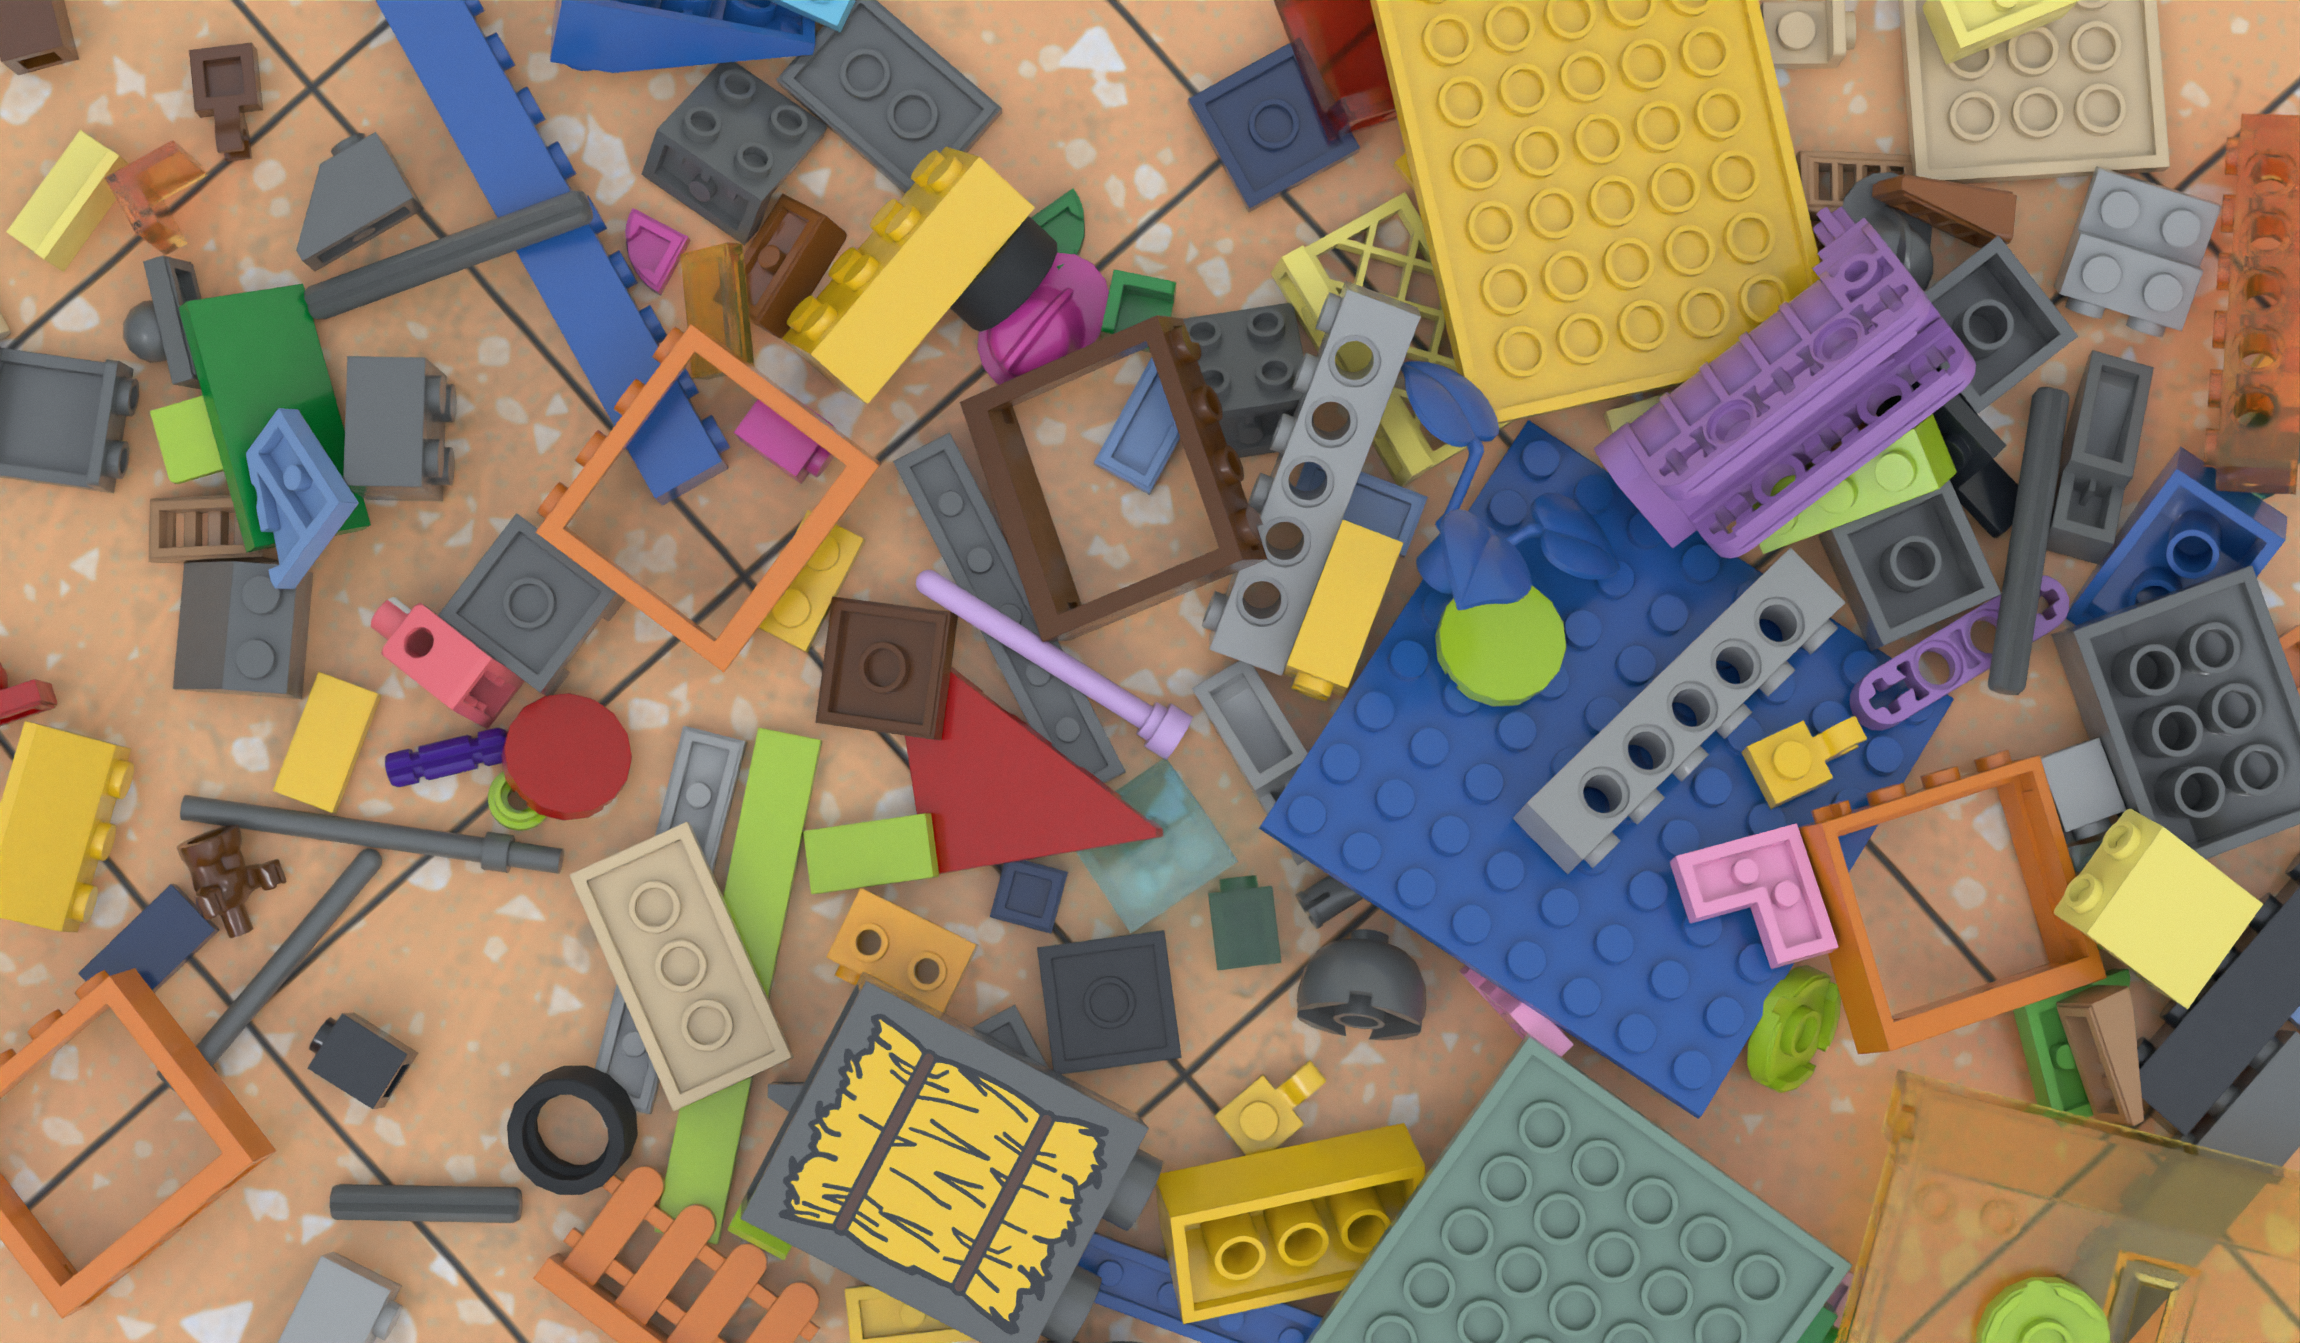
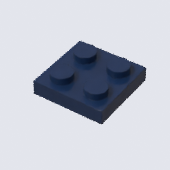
(1267, 129)

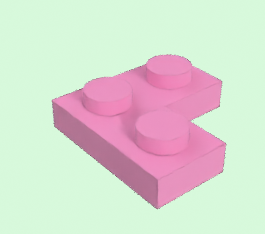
(1770, 877)

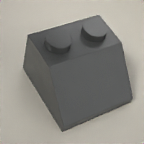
(241, 631)

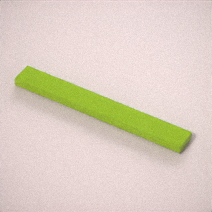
(758, 901)

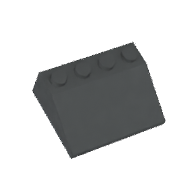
(2193, 710)

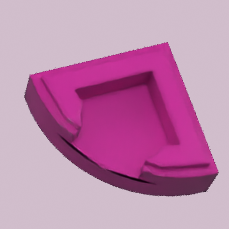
(653, 249)

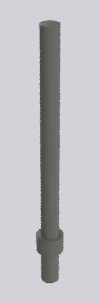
(494, 851)

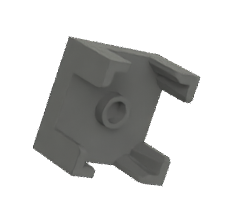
(530, 606)

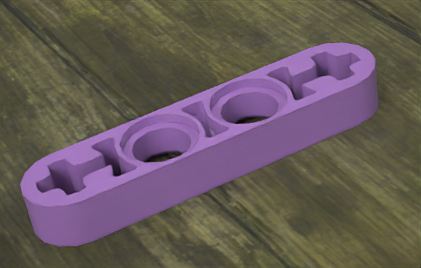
(1957, 649)

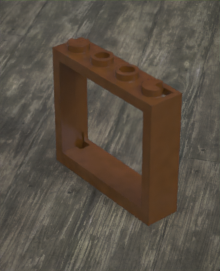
(1025, 510)

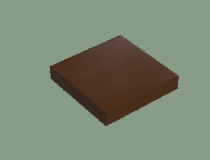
(886, 668)

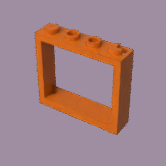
(603, 451)
(2046, 872)
(197, 1086)

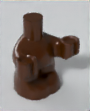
(224, 879)

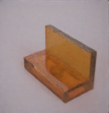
(145, 185)

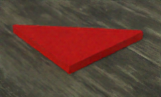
(1007, 792)

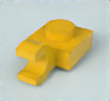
(1795, 762)
(1264, 1115)

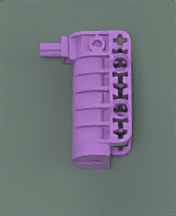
(1791, 397)

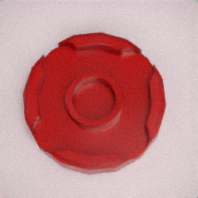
(566, 756)

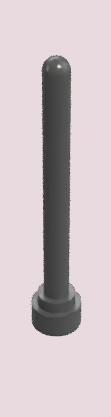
(288, 956)

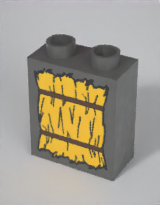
(951, 1171)

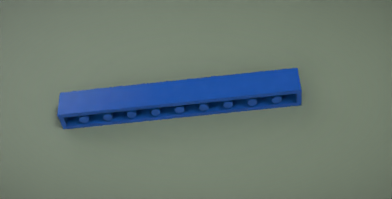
(571, 270)

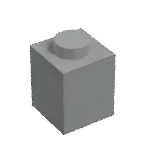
(2083, 788)

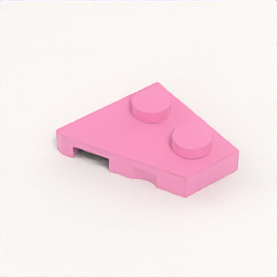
(1518, 1015)

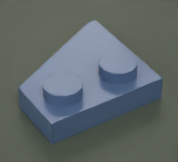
(297, 494)

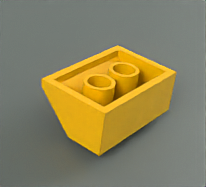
(58, 824)

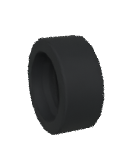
(1007, 277)
(539, 1162)

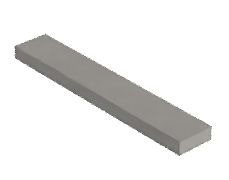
(697, 793)

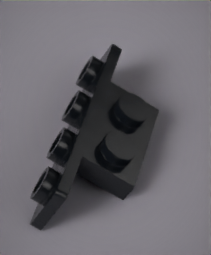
(1979, 481)

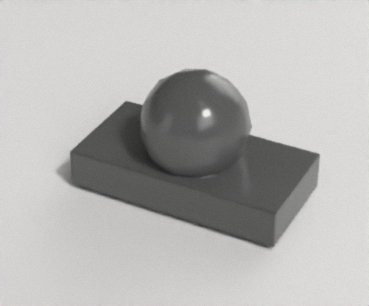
(155, 326)

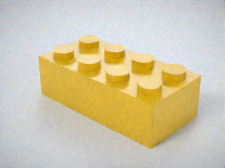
(906, 271)

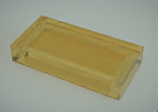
(717, 301)

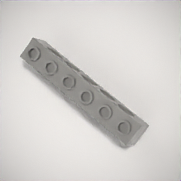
(1387, 327)
(1785, 594)

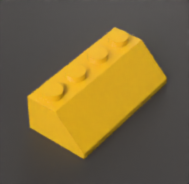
(1282, 1219)

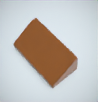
(788, 262)

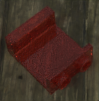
(1340, 62)

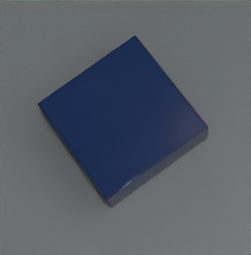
(1029, 895)

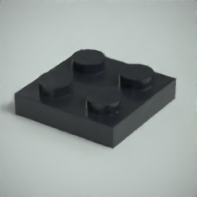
(1109, 1002)

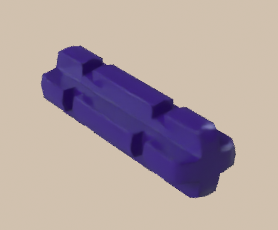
(445, 757)

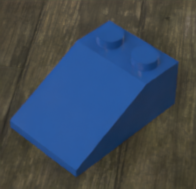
(2180, 538)

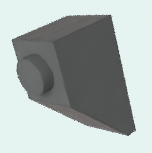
(354, 200)

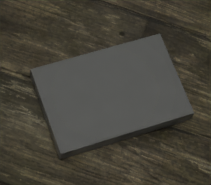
(888, 93)

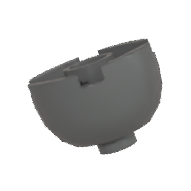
(1364, 987)

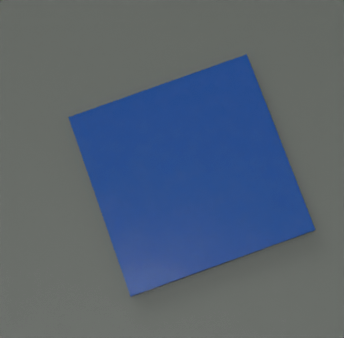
(1422, 785)

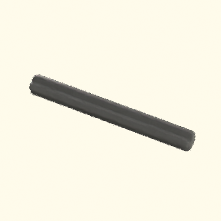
(449, 255)
(2028, 541)

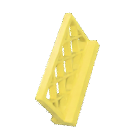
(1306, 288)

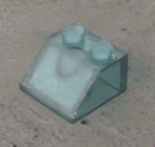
(1158, 873)

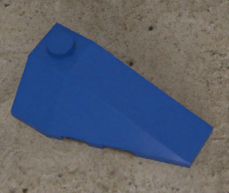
(674, 33)

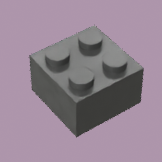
(1999, 320)
(397, 429)
(1909, 566)

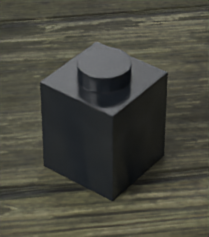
(360, 1059)

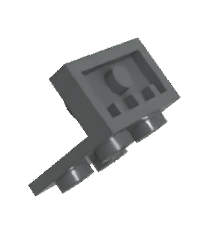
(731, 148)
(1252, 367)

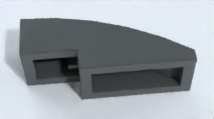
(2098, 456)

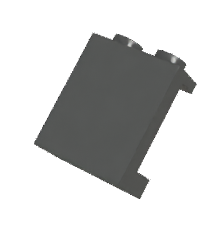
(64, 419)

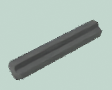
(426, 1203)

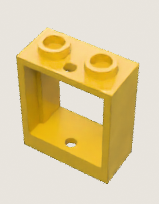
(1341, 611)

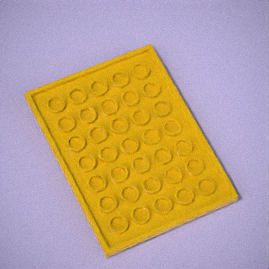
(1596, 187)

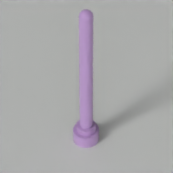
(1157, 724)

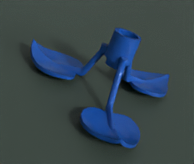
(1466, 553)

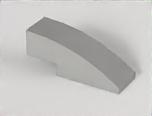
(1253, 732)

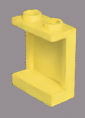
(2157, 907)

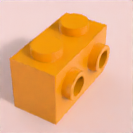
(900, 950)

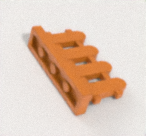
(647, 1290)

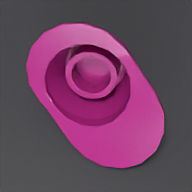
(1051, 323)

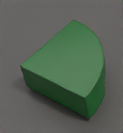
(1064, 223)

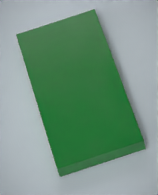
(250, 360)

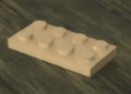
(681, 966)

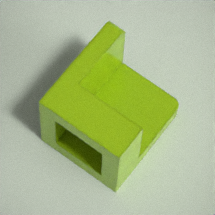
(186, 440)

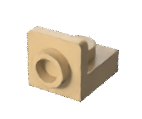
(1808, 33)

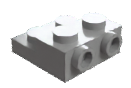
(2136, 252)

